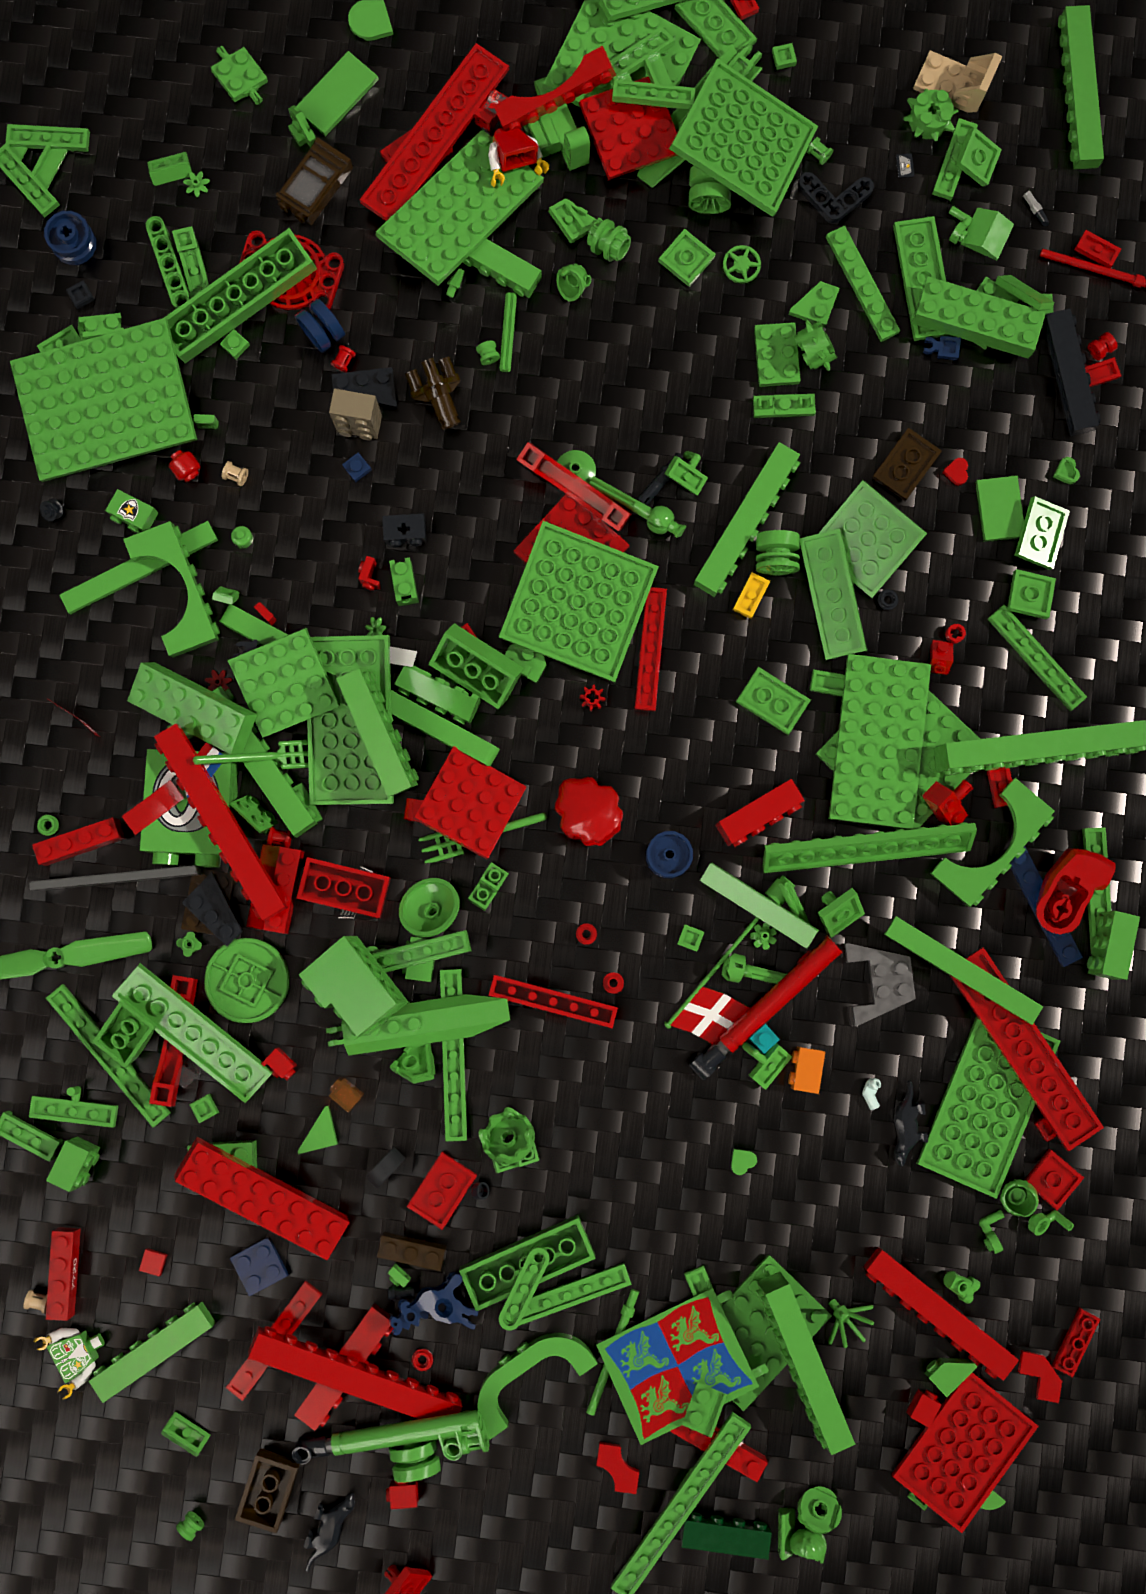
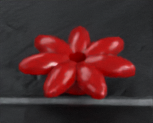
(222, 681)

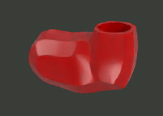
(1070, 888)

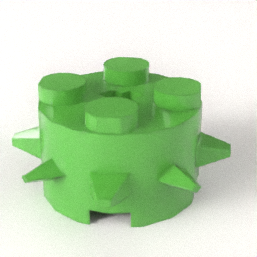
(931, 114)
(816, 345)

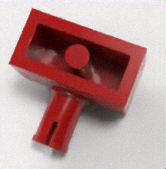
(947, 803)

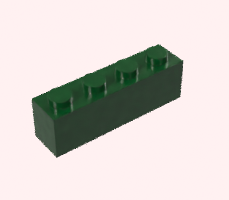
(726, 1536)

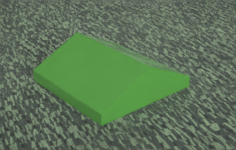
(988, 233)

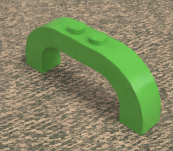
(526, 1357)

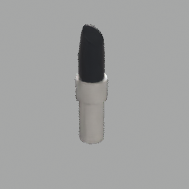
(1036, 208)

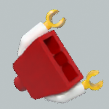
(514, 150)

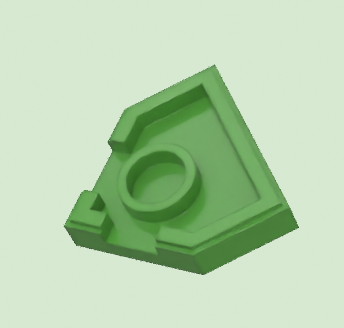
(300, 127)
(531, 661)
(415, 1063)

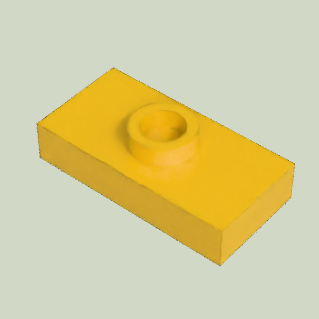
(751, 595)

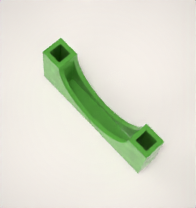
(196, 625)
(1028, 816)

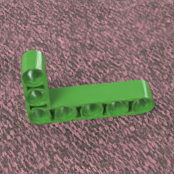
(574, 141)

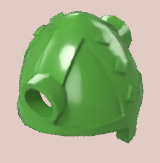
(574, 281)

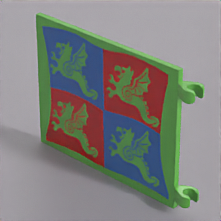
(667, 1355)

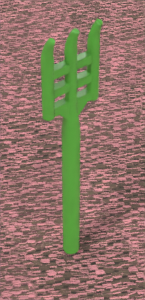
(280, 755)
(510, 826)

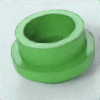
(41, 825)

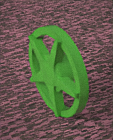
(741, 264)

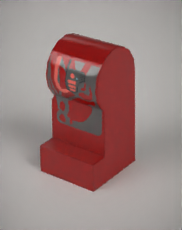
(487, 111)

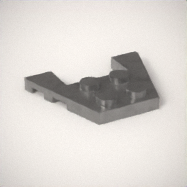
(889, 977)

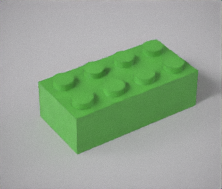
(476, 666)

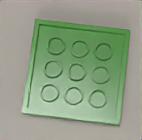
(874, 537)
(284, 682)

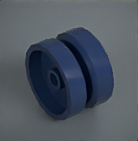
(70, 237)
(320, 325)
(657, 850)

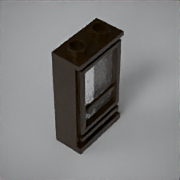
(314, 182)

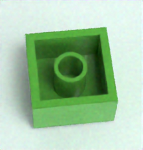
(73, 1164)

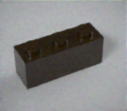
(411, 1251)

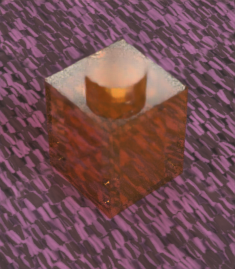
(345, 1094)

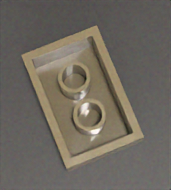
(355, 414)

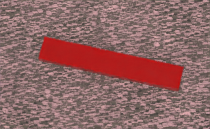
(650, 650)
(285, 1324)

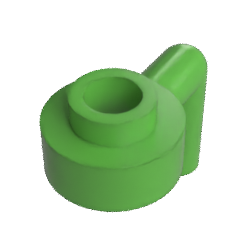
(959, 232)
(1039, 1222)
(991, 1241)

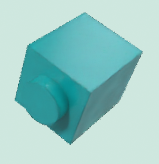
(764, 1039)

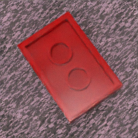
(442, 1190)

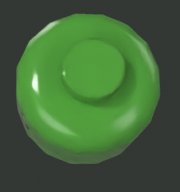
(242, 537)

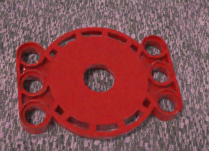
(310, 285)

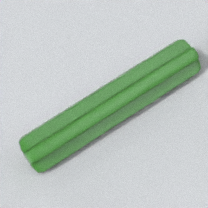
(792, 899)

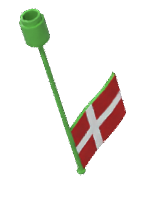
(712, 1012)

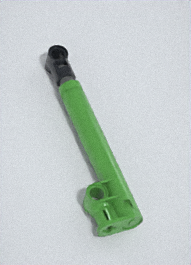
(461, 1429)

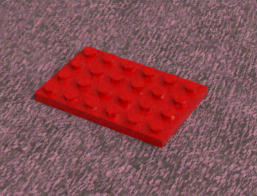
(964, 1451)

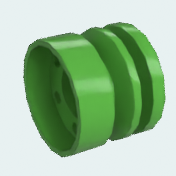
(777, 552)

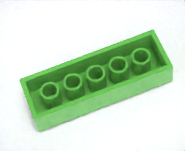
(978, 317)
(192, 707)
(377, 731)
(493, 1275)

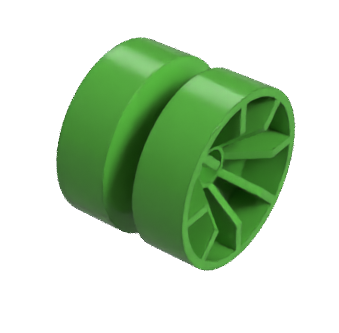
(707, 193)

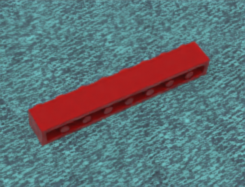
(941, 1314)

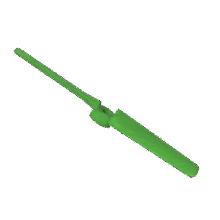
(77, 953)

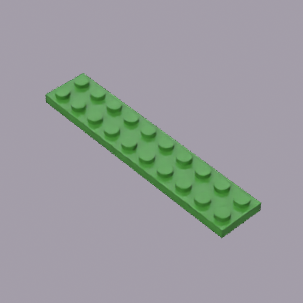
(868, 847)

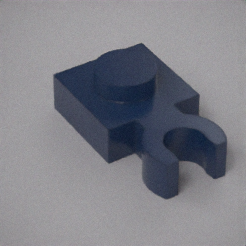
(946, 347)

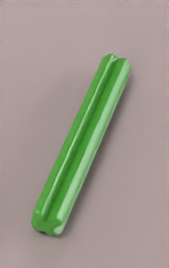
(508, 332)

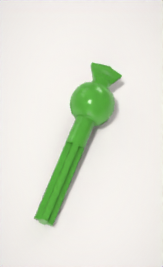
(659, 519)

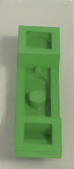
(191, 260)

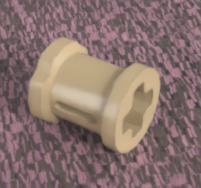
(235, 473)
(35, 1301)

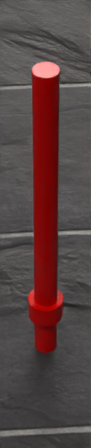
(1136, 280)

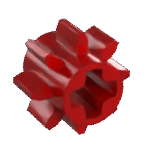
(597, 695)

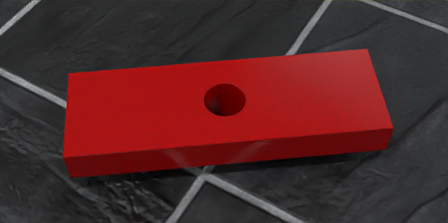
(1081, 1329)

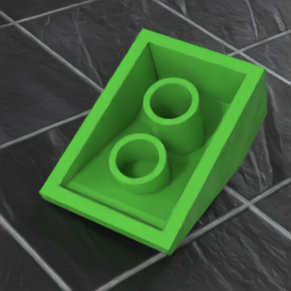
(125, 1033)

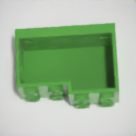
(353, 985)

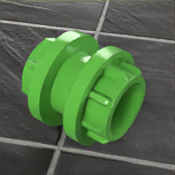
(609, 240)

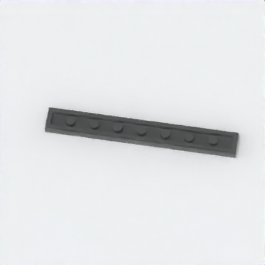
(115, 878)

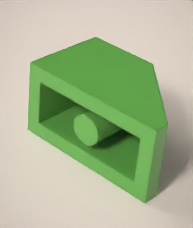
(949, 1373)

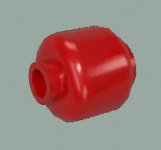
(184, 465)

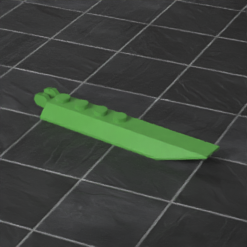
(656, 172)
(428, 1023)

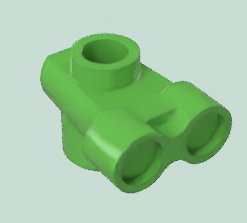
(961, 1285)

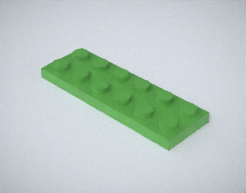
(918, 258)
(833, 594)

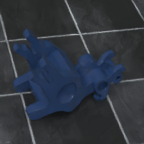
(435, 1301)

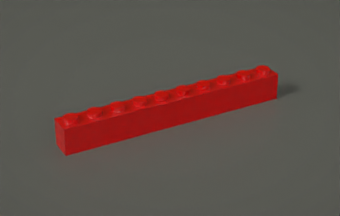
(220, 822)
(350, 1375)

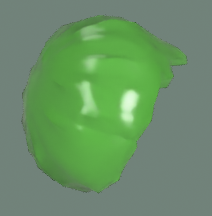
(1019, 1198)
(808, 1545)

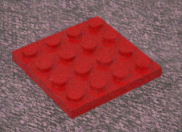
(627, 133)
(577, 519)
(470, 803)

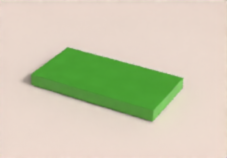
(716, 24)
(337, 93)

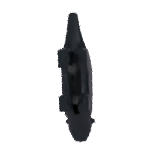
(907, 1126)
(329, 1528)

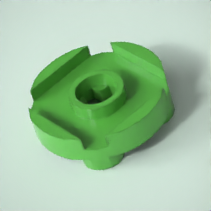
(809, 1517)

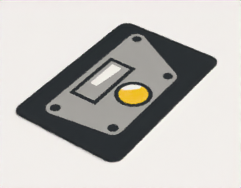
(905, 165)

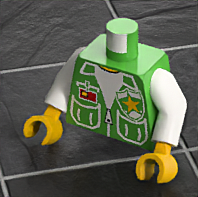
(72, 1354)

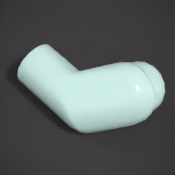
(869, 1092)

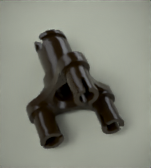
(437, 390)

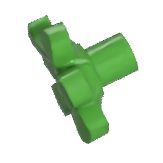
(758, 936)

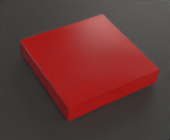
(1054, 1179)

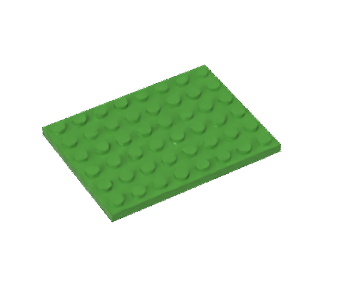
(103, 400)

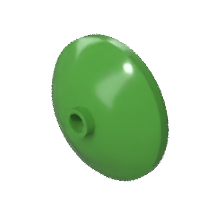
(422, 901)

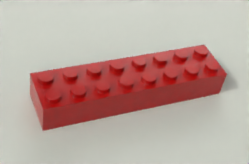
(261, 1198)

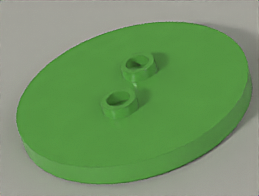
(247, 980)

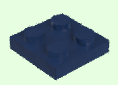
(259, 1266)

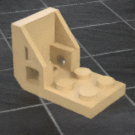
(963, 83)

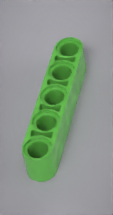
(167, 257)

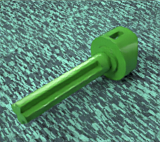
(735, 968)

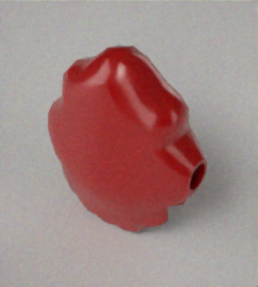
(588, 811)

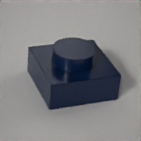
(356, 467)

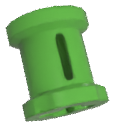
(819, 150)

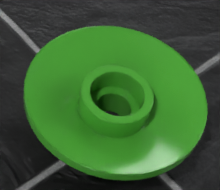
(586, 464)

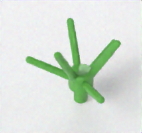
(842, 1315)

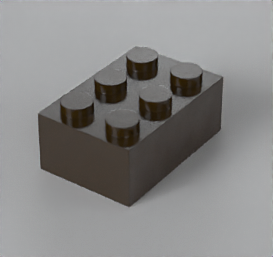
(267, 1490)

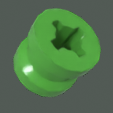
(488, 352)
(190, 1525)

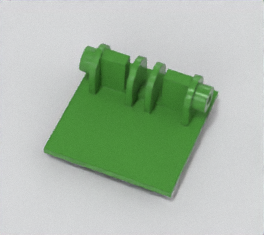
(254, 813)

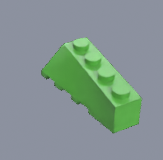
(438, 693)

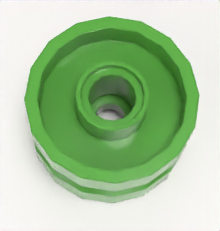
(414, 1461)

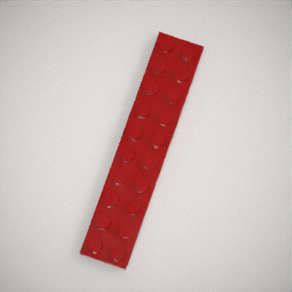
(435, 132)
(1033, 1063)

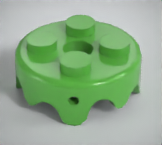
(499, 1128)

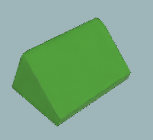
(169, 168)
(185, 1434)
(786, 1529)

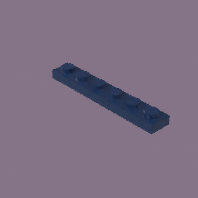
(1031, 883)

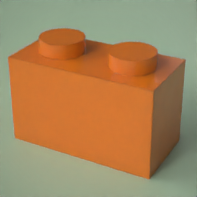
(807, 1069)

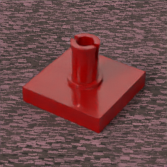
(408, 1581)

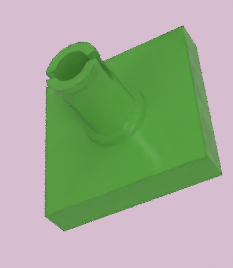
(840, 911)

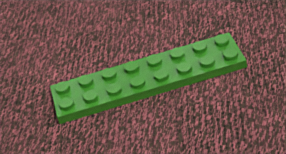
(194, 1033)

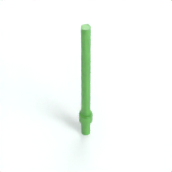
(627, 1313)

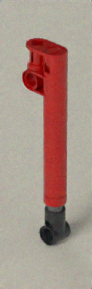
(807, 969)

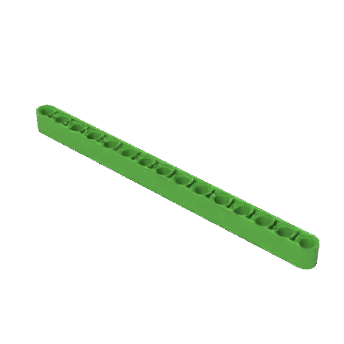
(401, 707)

